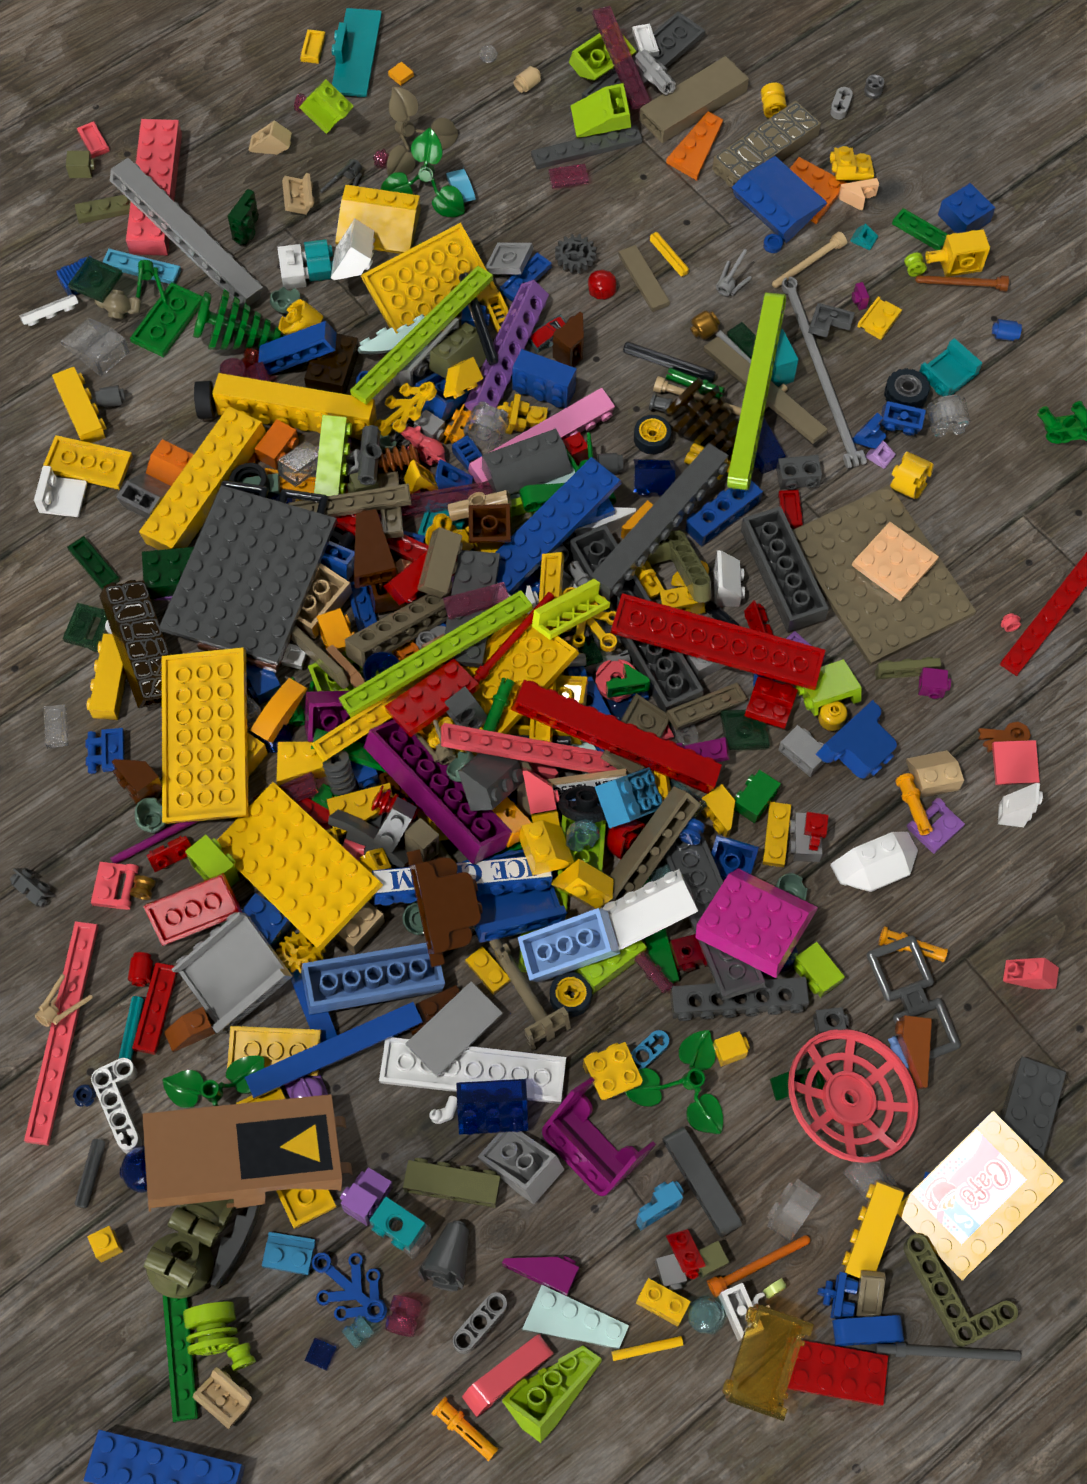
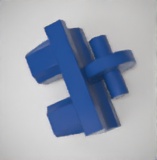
(842, 1285)

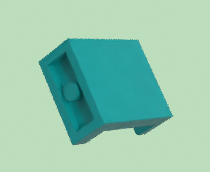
(951, 369)

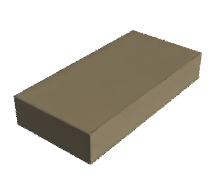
(870, 1294)

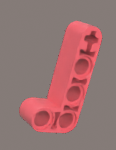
(506, 1375)

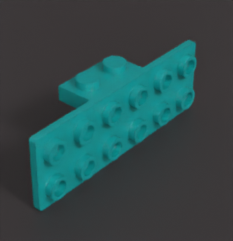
(355, 51)

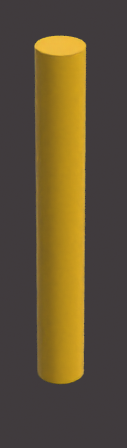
(647, 1348)

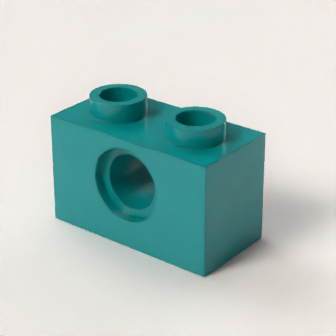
(389, 1212)

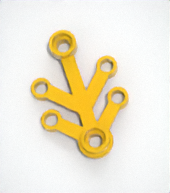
(407, 410)
(594, 626)

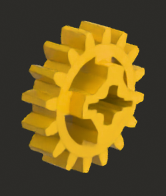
(300, 951)

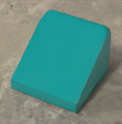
(864, 237)

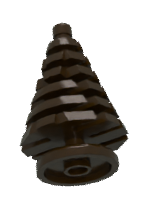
(704, 417)

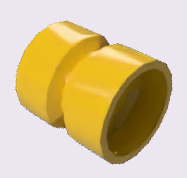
(773, 99)

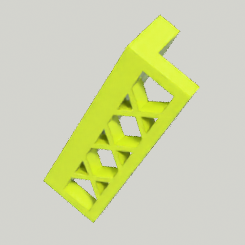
(566, 606)

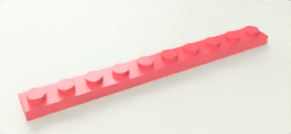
(523, 749)
(61, 1035)

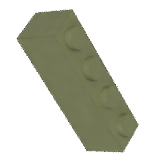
(452, 1183)

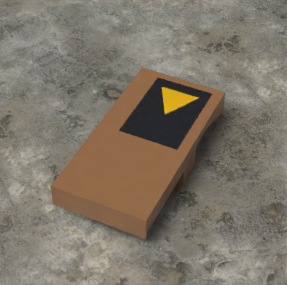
(242, 1151)

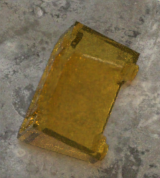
(766, 1360)

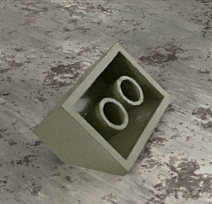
(455, 348)

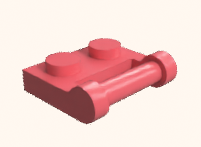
(108, 882)

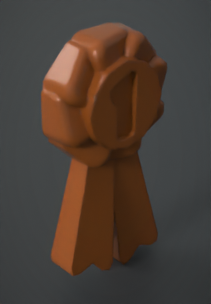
(1013, 732)

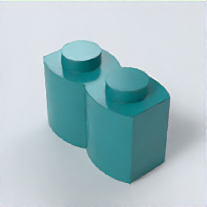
(318, 259)

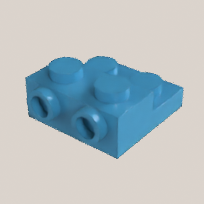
(663, 1201)

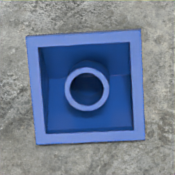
(733, 855)

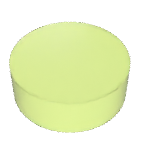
(774, 1288)

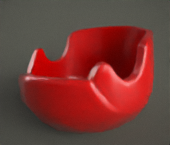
(602, 284)

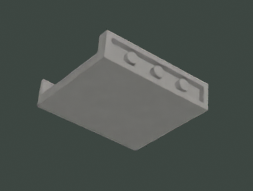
(232, 971)

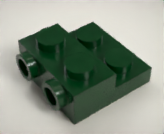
(243, 218)

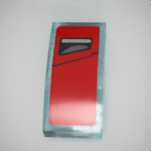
(543, 336)

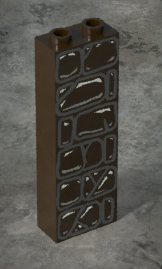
(136, 638)

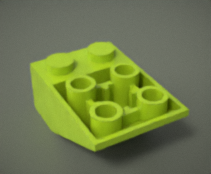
(601, 112)

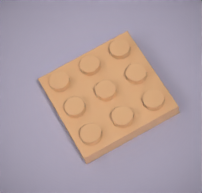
(895, 561)

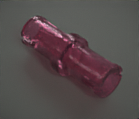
(653, 972)

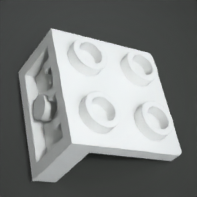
(58, 494)

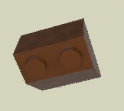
(489, 523)

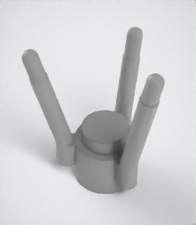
(726, 284)

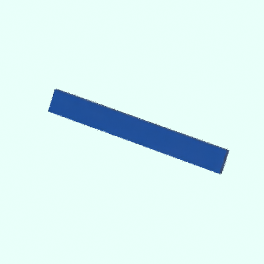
(333, 1050)

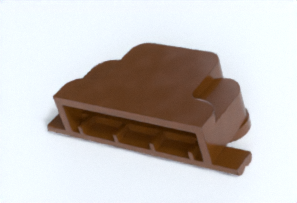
(445, 904)

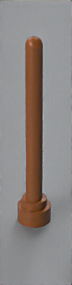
(999, 283)

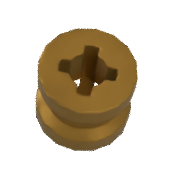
(142, 887)

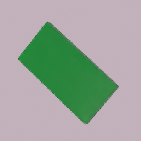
(167, 320)

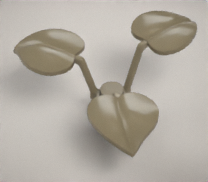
(401, 106)

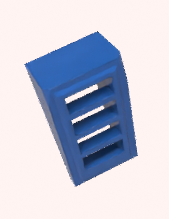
(462, 448)

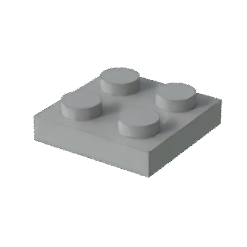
(509, 258)

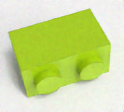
(818, 969)

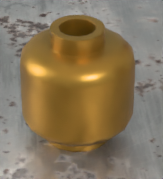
(704, 325)

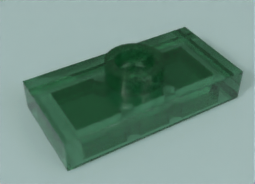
(743, 338)
(592, 653)

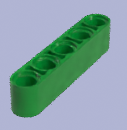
(536, 495)

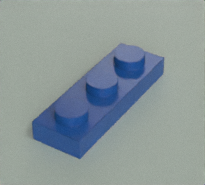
(534, 270)

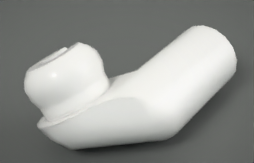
(445, 1114)

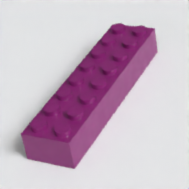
(440, 798)

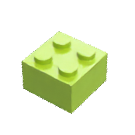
(210, 860)

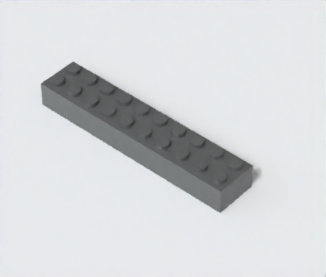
(668, 671)

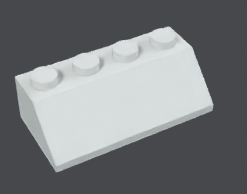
(353, 251)
(650, 908)

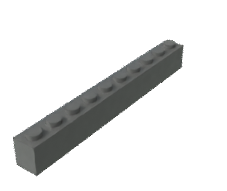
(659, 521)

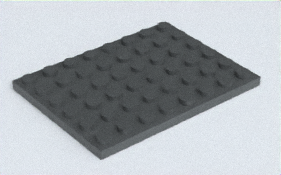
(248, 574)

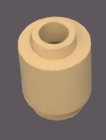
(527, 79)

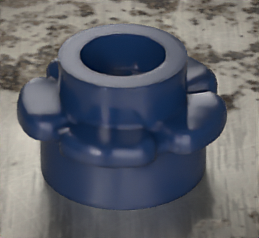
(78, 1095)

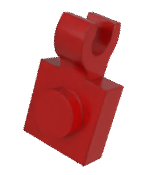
(815, 827)

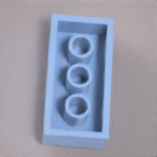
(568, 945)

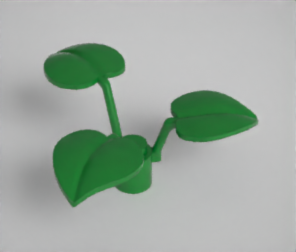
(427, 149)
(188, 1085)
(704, 1113)

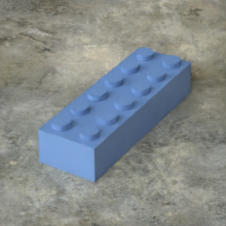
(370, 978)

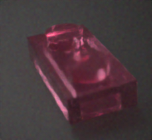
(568, 176)

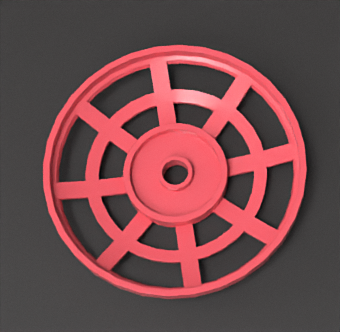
(861, 1091)

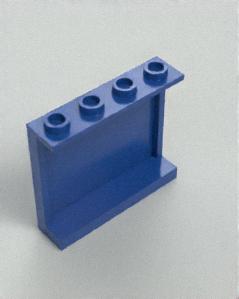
(517, 912)

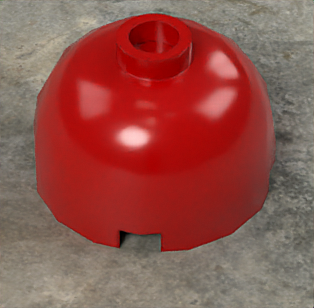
(622, 837)

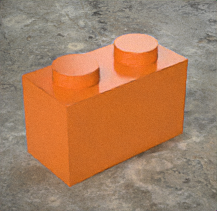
(276, 443)

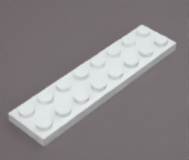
(542, 1072)

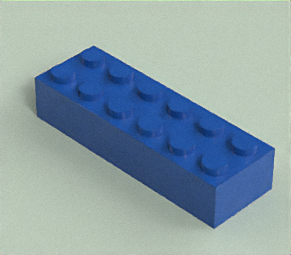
(136, 1461)

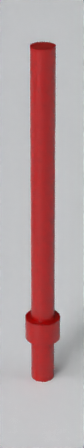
(483, 671)

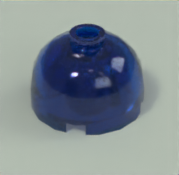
(134, 1170)

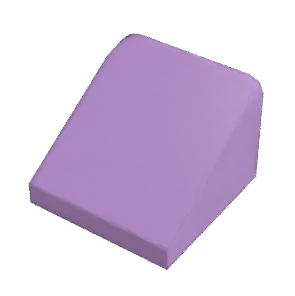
(881, 455)

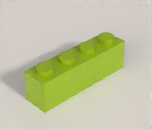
(332, 455)

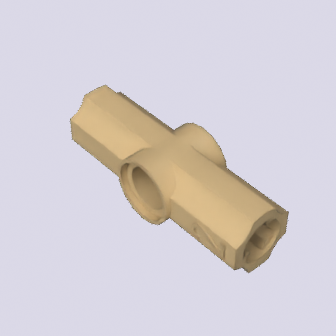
(460, 509)

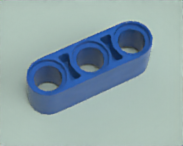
(868, 1330)

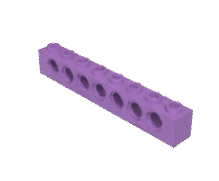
(508, 343)

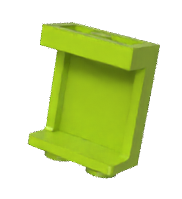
(326, 106)
(833, 684)

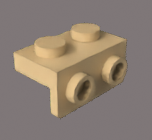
(298, 194)
(223, 1398)

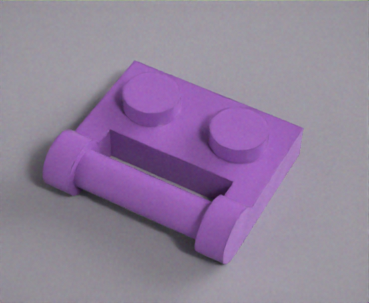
(943, 828)

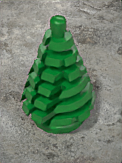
(230, 323)

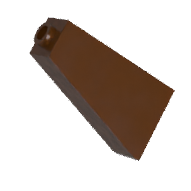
(372, 554)

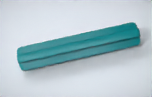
(131, 1027)

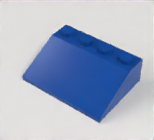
(778, 198)

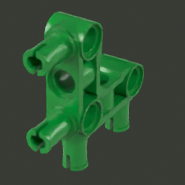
(1065, 428)

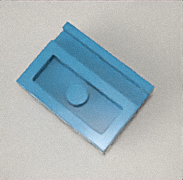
(288, 1253)

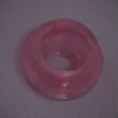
(380, 157)

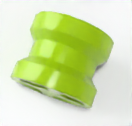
(915, 264)
(241, 1356)

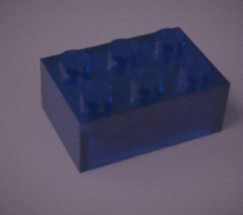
(492, 1106)

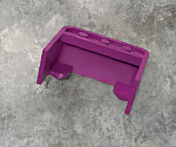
(585, 1147)

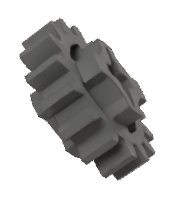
(575, 253)

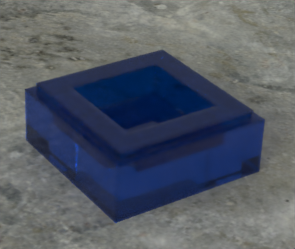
(320, 1354)

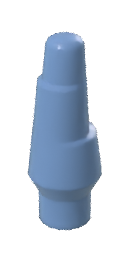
(895, 1047)

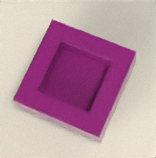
(860, 296)

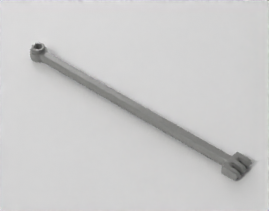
(852, 453)

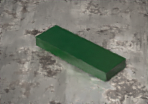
(92, 563)

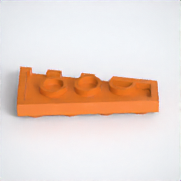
(695, 147)

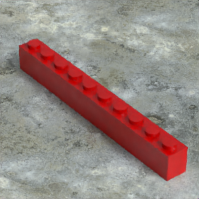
(616, 736)

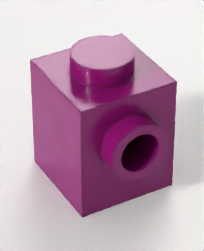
(933, 683)

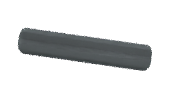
(89, 1173)

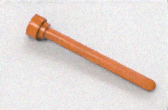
(720, 1284)

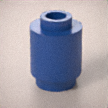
(1006, 330)

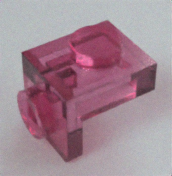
(258, 372)

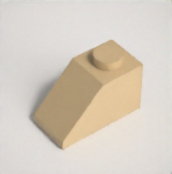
(270, 139)

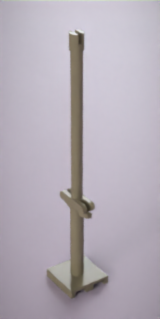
(545, 1024)

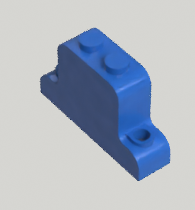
(861, 743)

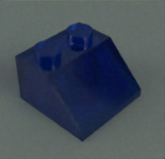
(652, 476)

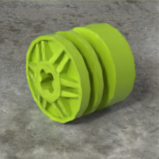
(210, 1322)

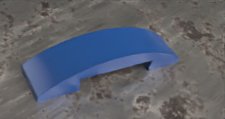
(316, 1021)

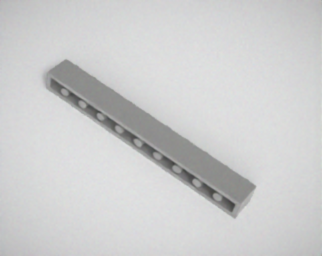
(185, 232)

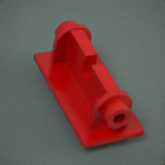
(756, 616)
(163, 857)
(686, 1253)

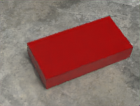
(790, 503)

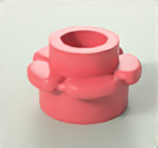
(1010, 622)

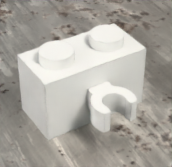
(292, 267)
(736, 1303)

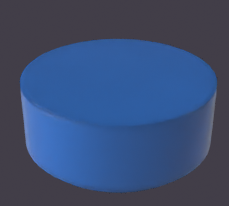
(773, 243)

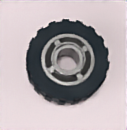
(907, 388)

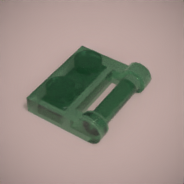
(81, 625)

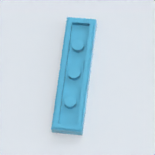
(129, 264)

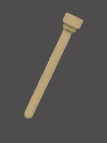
(837, 241)
(663, 386)

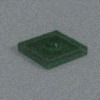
(95, 279)
(743, 731)

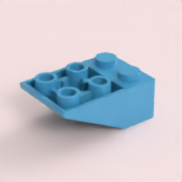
(629, 797)

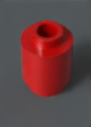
(140, 969)

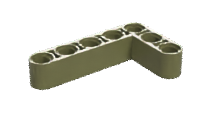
(687, 564)
(951, 1299)

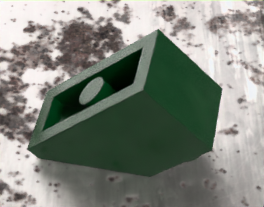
(780, 1083)

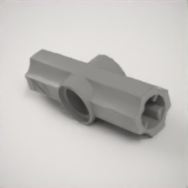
(655, 72)

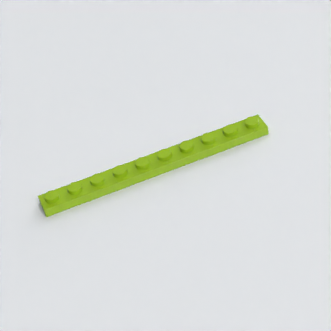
(421, 335)
(435, 653)

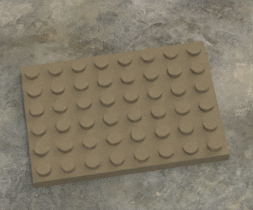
(870, 614)

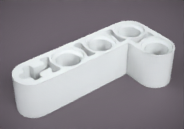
(120, 1108)

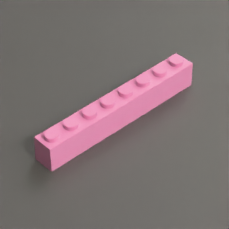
(571, 420)

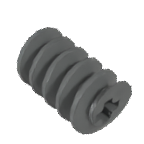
(340, 774)

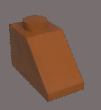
(189, 1029)

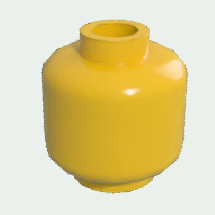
(832, 716)

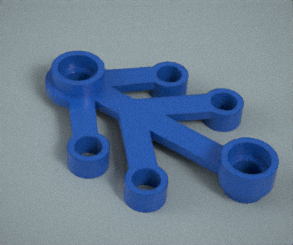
(352, 1291)

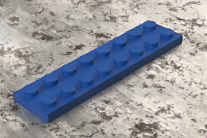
(554, 522)

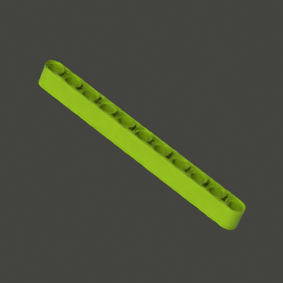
(756, 391)

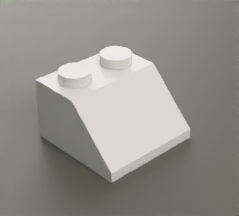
(728, 580)

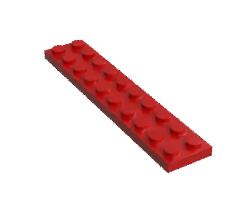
(718, 641)

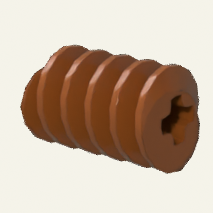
(397, 458)

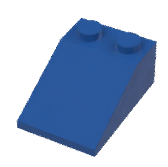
(439, 405)

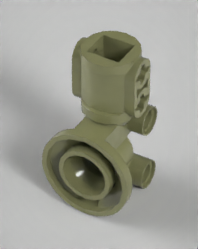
(197, 1231)

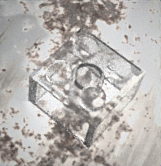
(796, 1205)

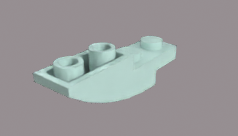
(386, 339)

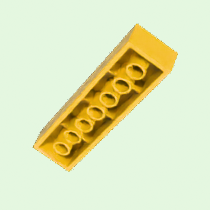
(290, 404)
(194, 491)

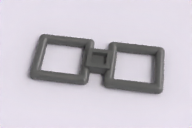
(912, 995)

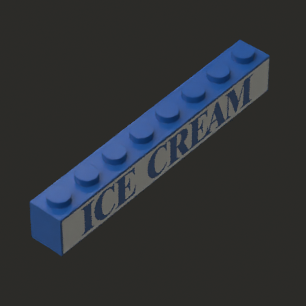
(491, 876)

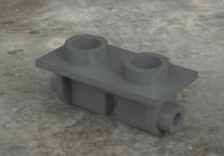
(38, 889)

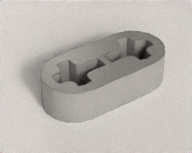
(838, 102)

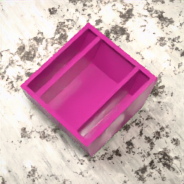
(754, 922)

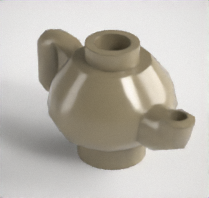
(118, 304)

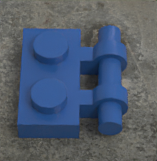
(111, 748)

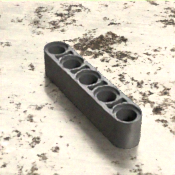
(702, 1182)

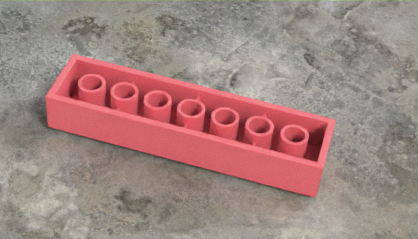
(158, 158)

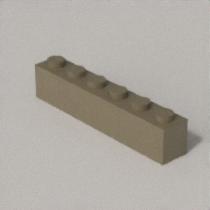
(653, 842)

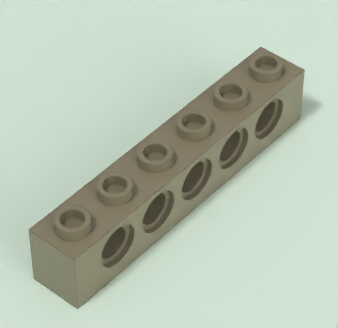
(397, 628)

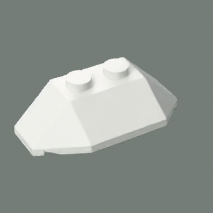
(877, 862)

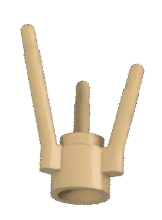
(49, 1012)

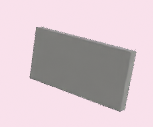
(453, 1029)

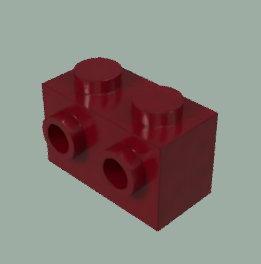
(687, 953)

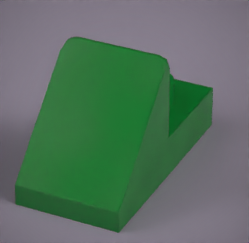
(632, 683)

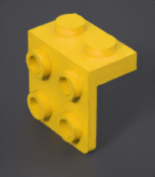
(612, 1070)

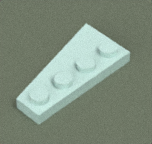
(569, 1319)

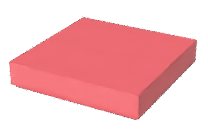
(1015, 762)

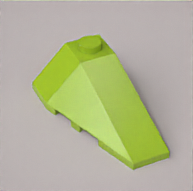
(545, 1398)

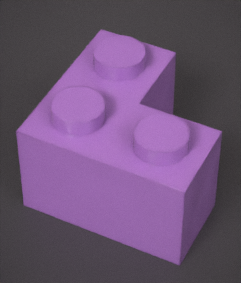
(365, 1195)

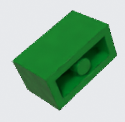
(756, 796)

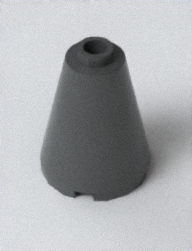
(447, 1258)

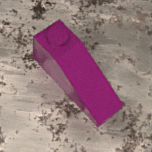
(547, 1271)

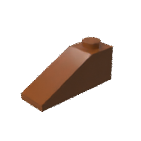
(914, 1040)

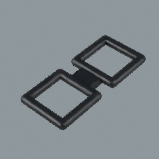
(284, 494)

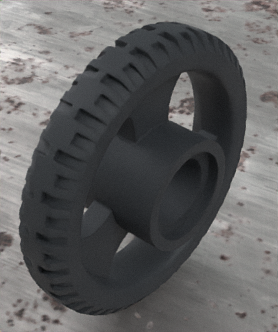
(584, 807)

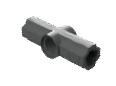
(369, 455)

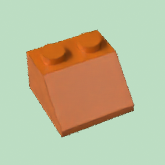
(167, 462)

